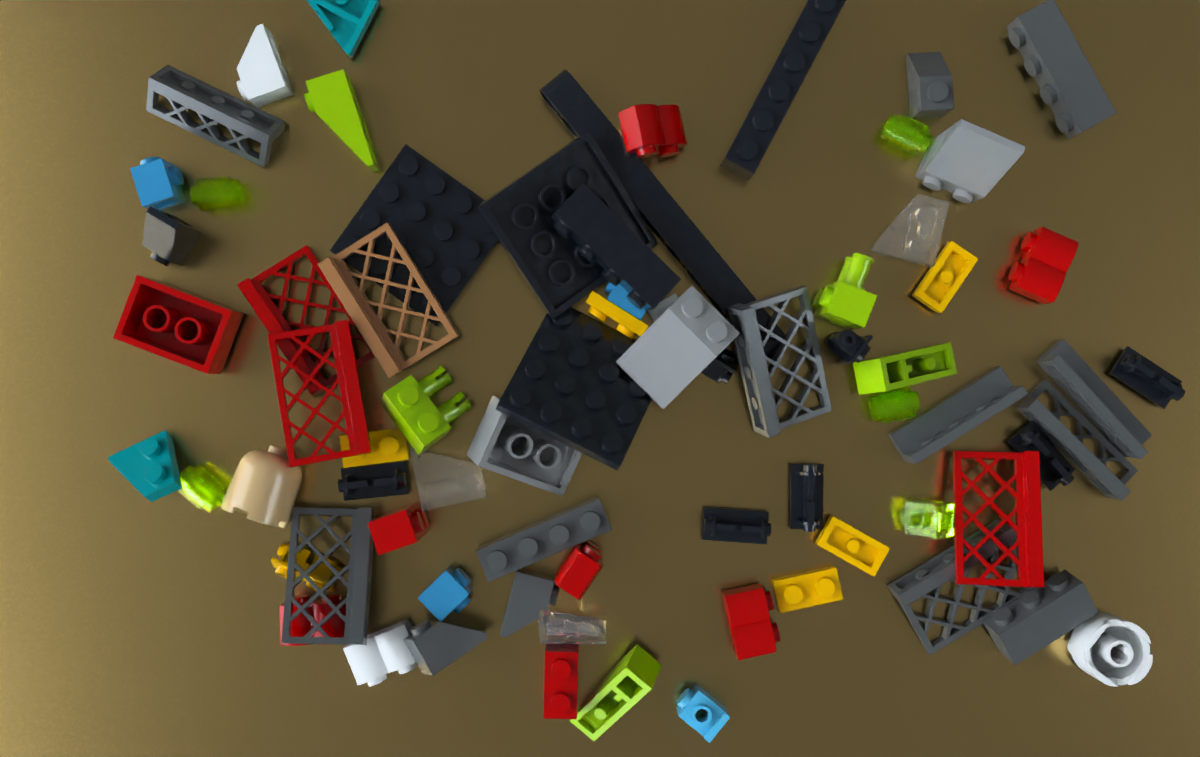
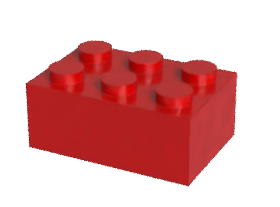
(178, 325)

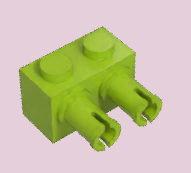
(846, 301)
(416, 414)

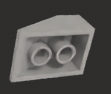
(967, 161)
(677, 347)
(522, 452)

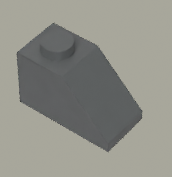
(929, 85)
(529, 593)
(440, 644)

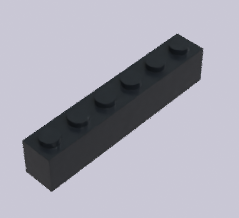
(781, 86)

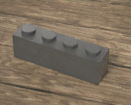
(1060, 69)
(543, 538)

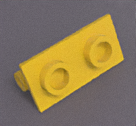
(320, 575)

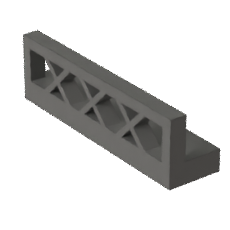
(213, 107)
(1095, 399)
(956, 415)
(1072, 445)

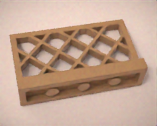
(363, 313)

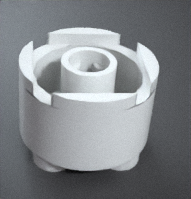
(1111, 649)

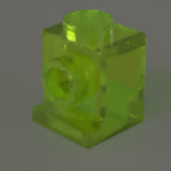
(928, 518)

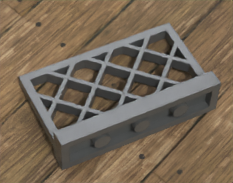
(754, 367)
(941, 569)
(358, 579)

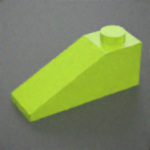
(336, 104)
(904, 368)
(617, 692)

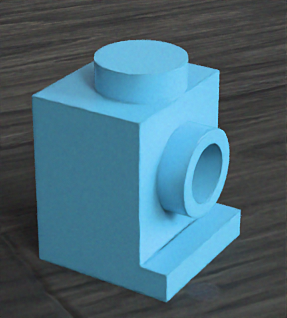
(712, 721)

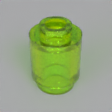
(906, 134)
(216, 193)
(894, 405)
(201, 488)

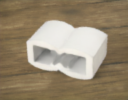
(382, 654)

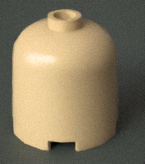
(264, 487)

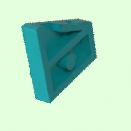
(346, 20)
(150, 466)

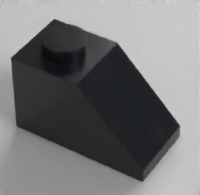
(168, 237)

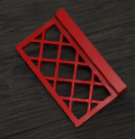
(275, 322)
(349, 387)
(1027, 517)

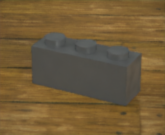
(1040, 617)

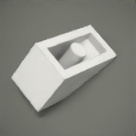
(262, 70)

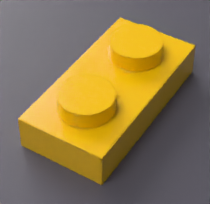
(945, 277)
(627, 324)
(386, 446)
(852, 545)
(807, 589)

